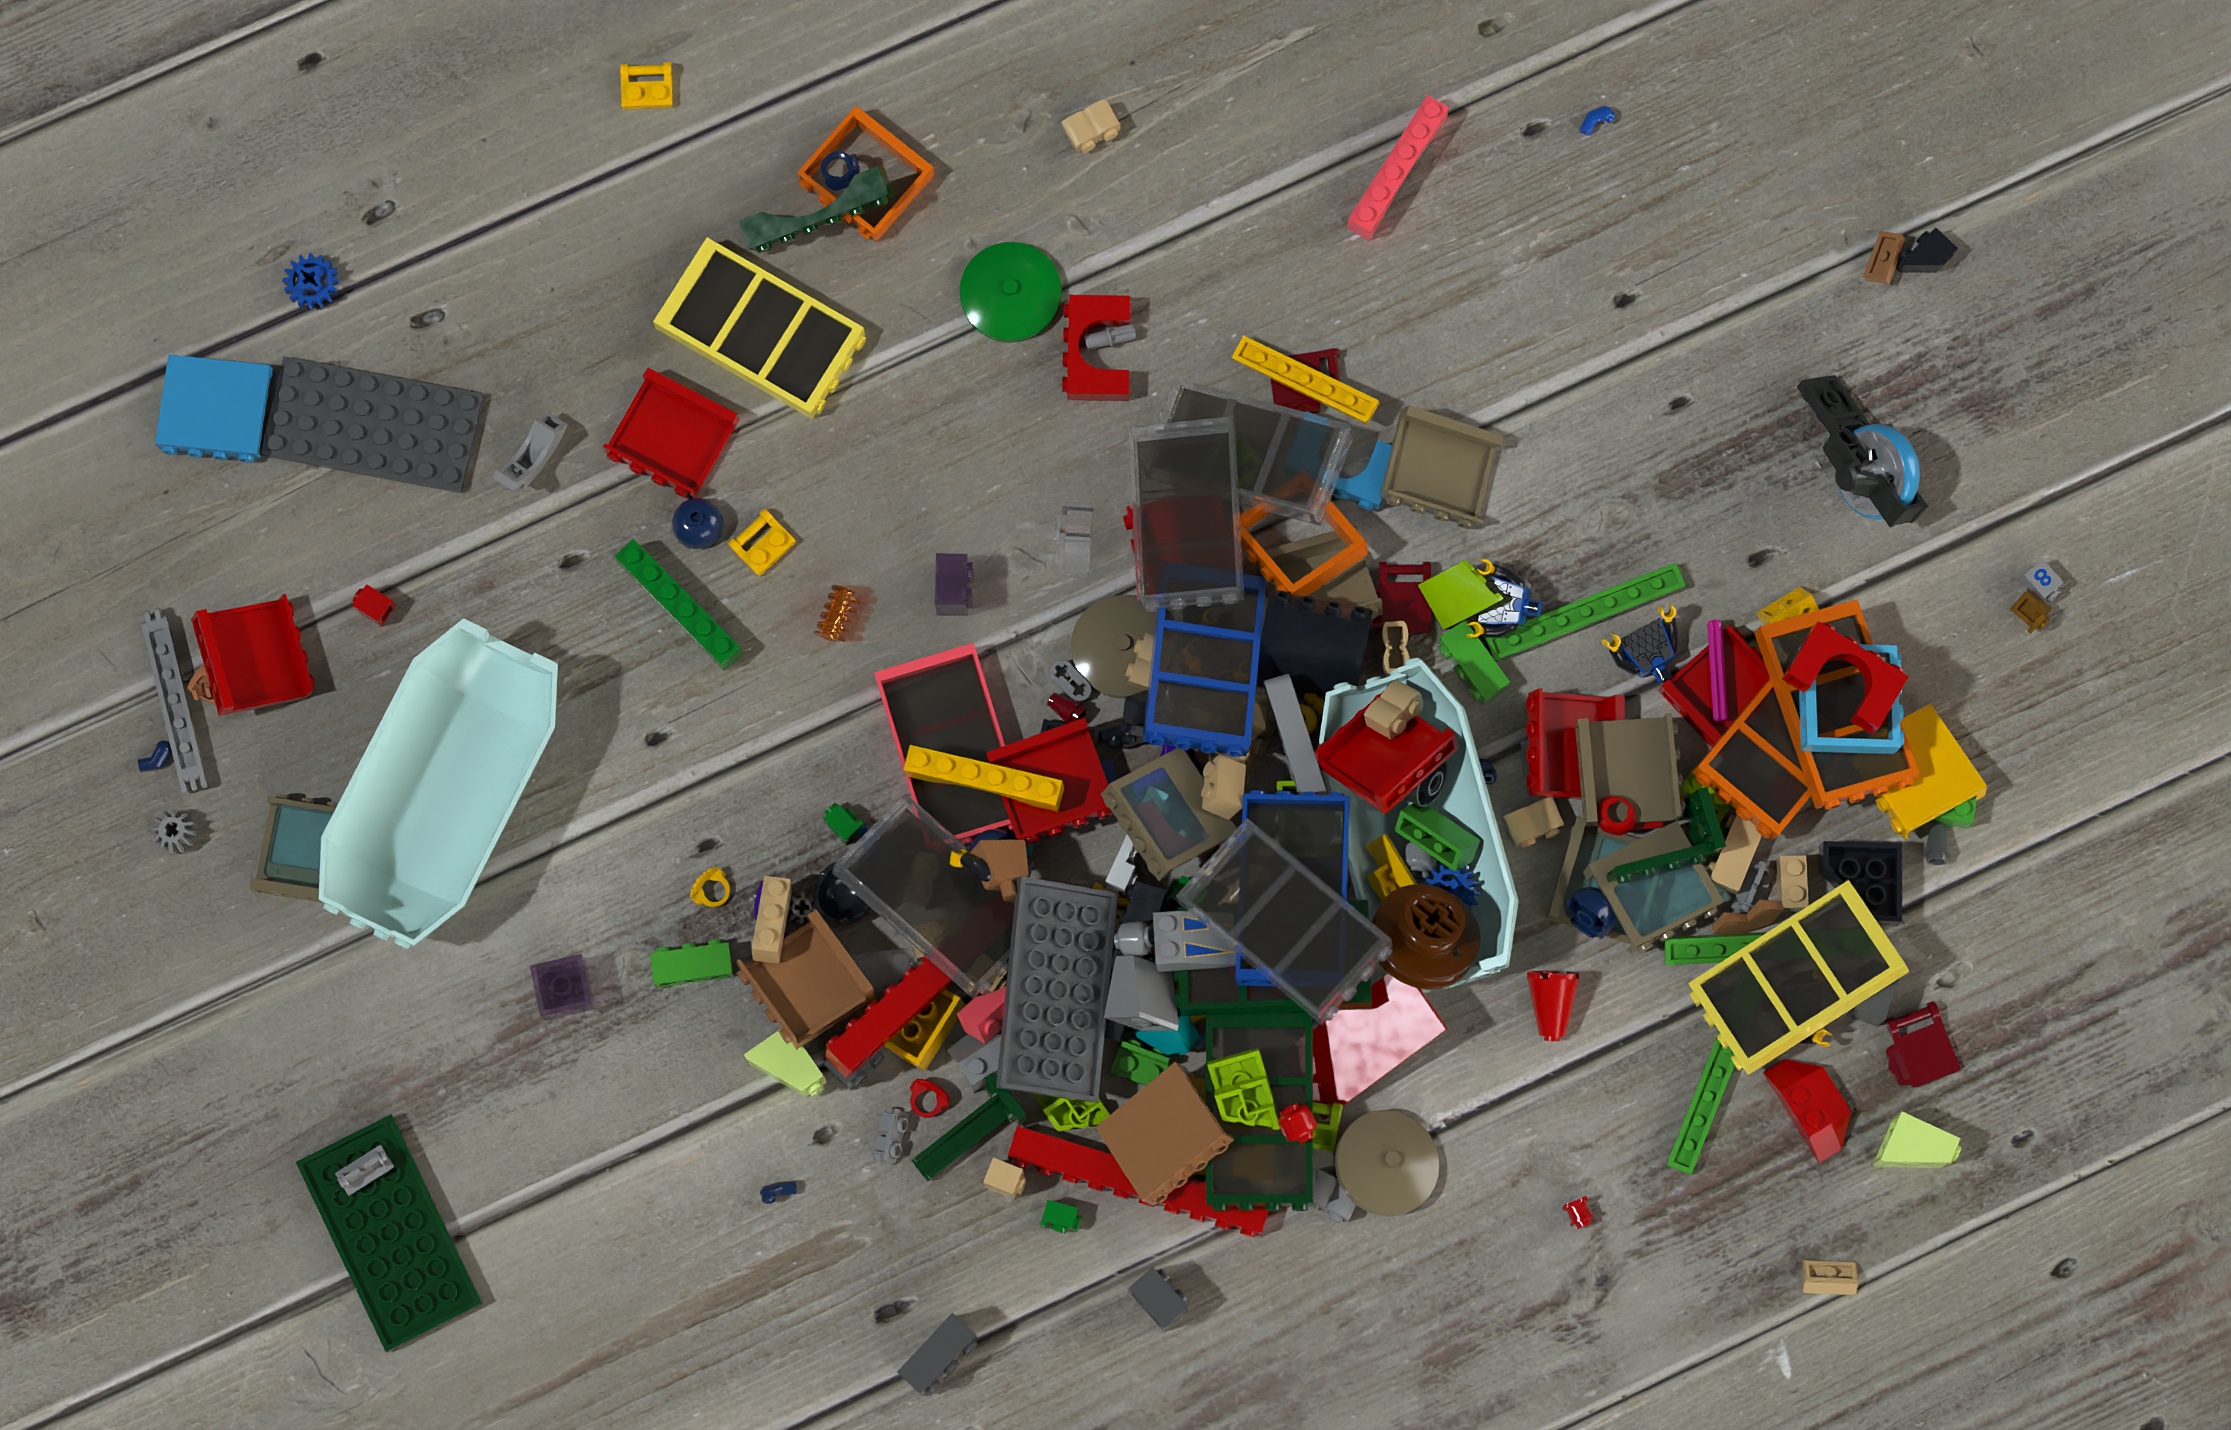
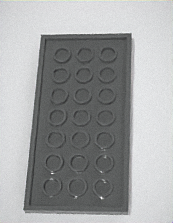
(372, 424)
(1057, 990)

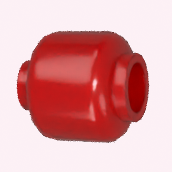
(1297, 1122)

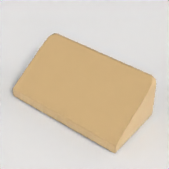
(1829, 1277)

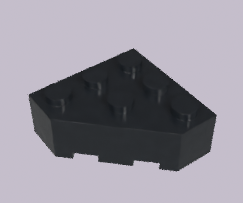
(1872, 871)

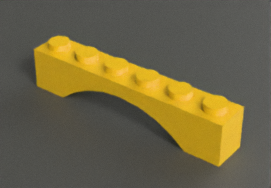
(1004, 781)

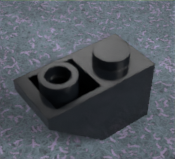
(1929, 255)

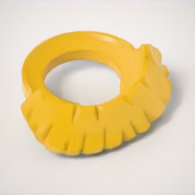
(697, 893)

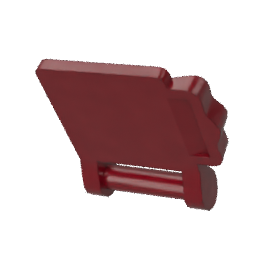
(1295, 400)
(1404, 599)
(1921, 1053)

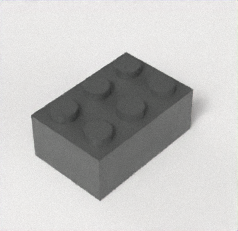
(938, 1355)

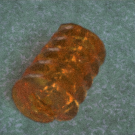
(837, 614)

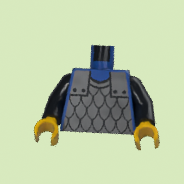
(1511, 611)
(1647, 648)

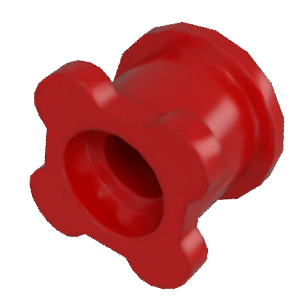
(1579, 1213)

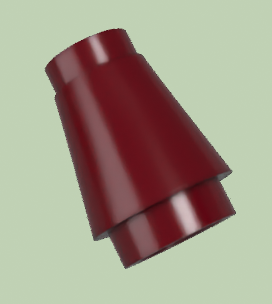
(1066, 708)

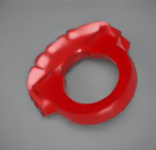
(942, 1097)

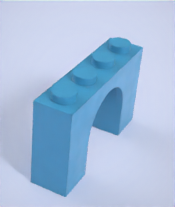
(1367, 485)

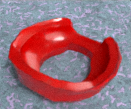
(1610, 826)

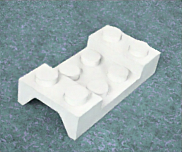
(1123, 870)

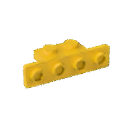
(1392, 869)

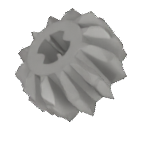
(177, 822)

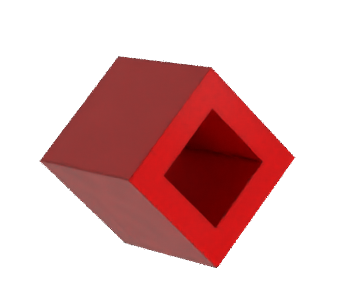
(373, 605)

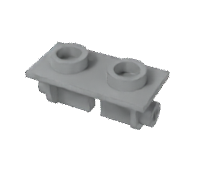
(1753, 886)
(895, 1124)
(364, 1170)

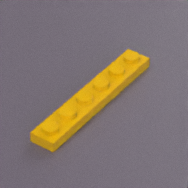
(1305, 380)

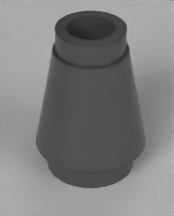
(1937, 846)

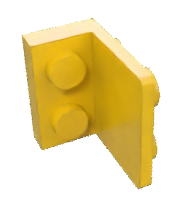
(1790, 605)

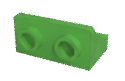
(1138, 1063)

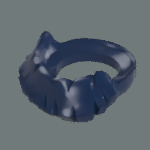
(839, 183)

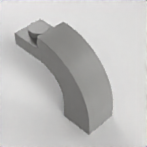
(533, 453)

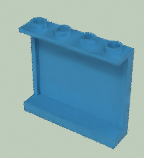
(213, 408)

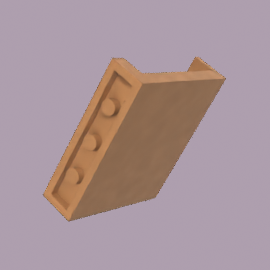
(810, 985)
(1163, 1135)

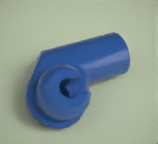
(1594, 116)

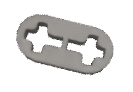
(1074, 677)

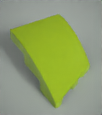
(1457, 594)
(1243, 1089)
(1070, 1113)

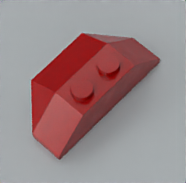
(1811, 1104)

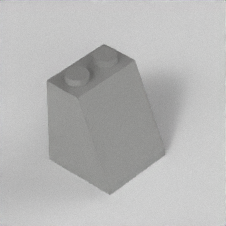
(1141, 995)
(976, 1059)

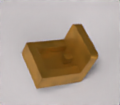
(2032, 610)

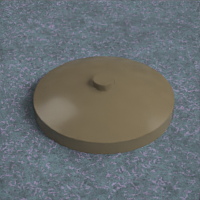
(1105, 643)
(1386, 1163)

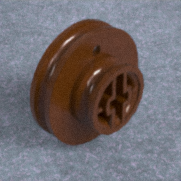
(1424, 933)

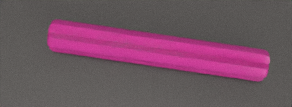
(1717, 670)

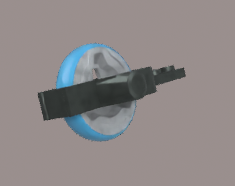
(1866, 456)

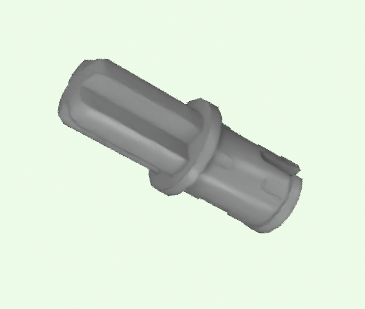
(1110, 336)

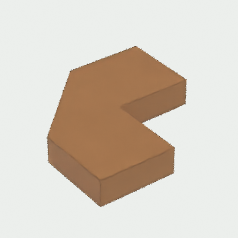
(1761, 914)

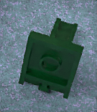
(1704, 833)
(970, 1130)

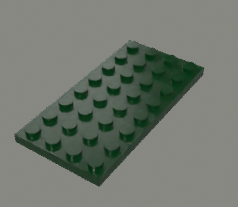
(390, 1237)

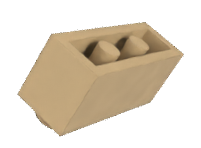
(1736, 857)
(771, 919)

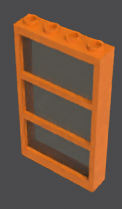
(1839, 690)
(1757, 766)

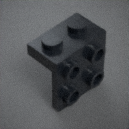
(1132, 727)

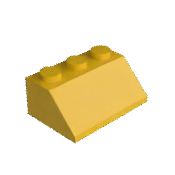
(927, 1031)

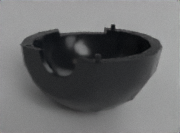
(836, 901)

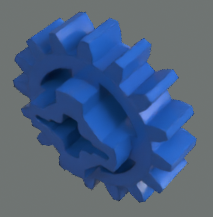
(316, 273)
(1461, 887)

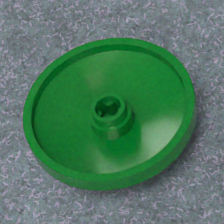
(1010, 292)

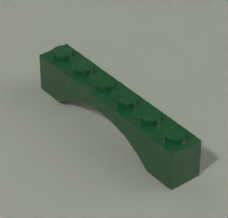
(864, 190)

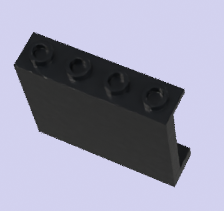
(1312, 642)

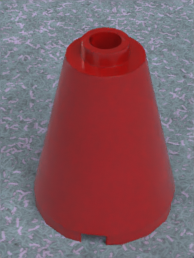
(1552, 1001)

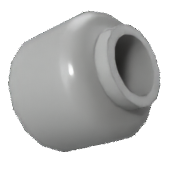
(1418, 861)
(1134, 938)

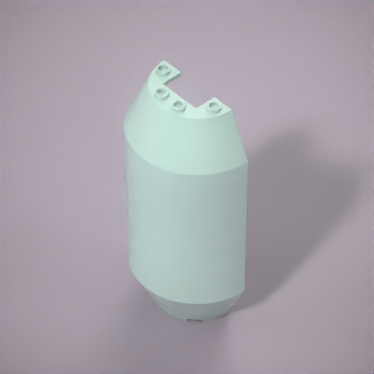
(437, 784)
(1461, 801)

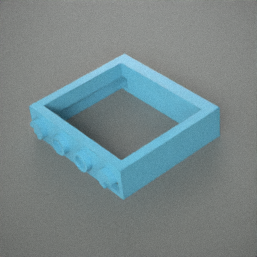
(1808, 720)

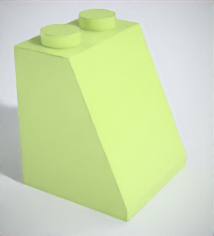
(787, 1065)
(1916, 1145)

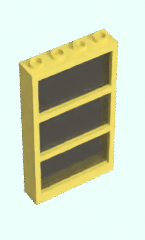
(760, 328)
(1797, 978)

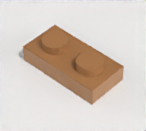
(1884, 257)

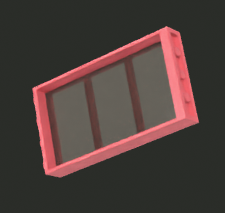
(946, 709)

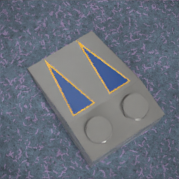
(1188, 944)

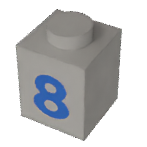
(2042, 581)

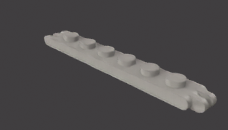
(173, 701)

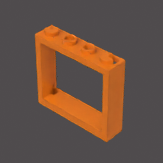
(887, 140)
(1321, 575)

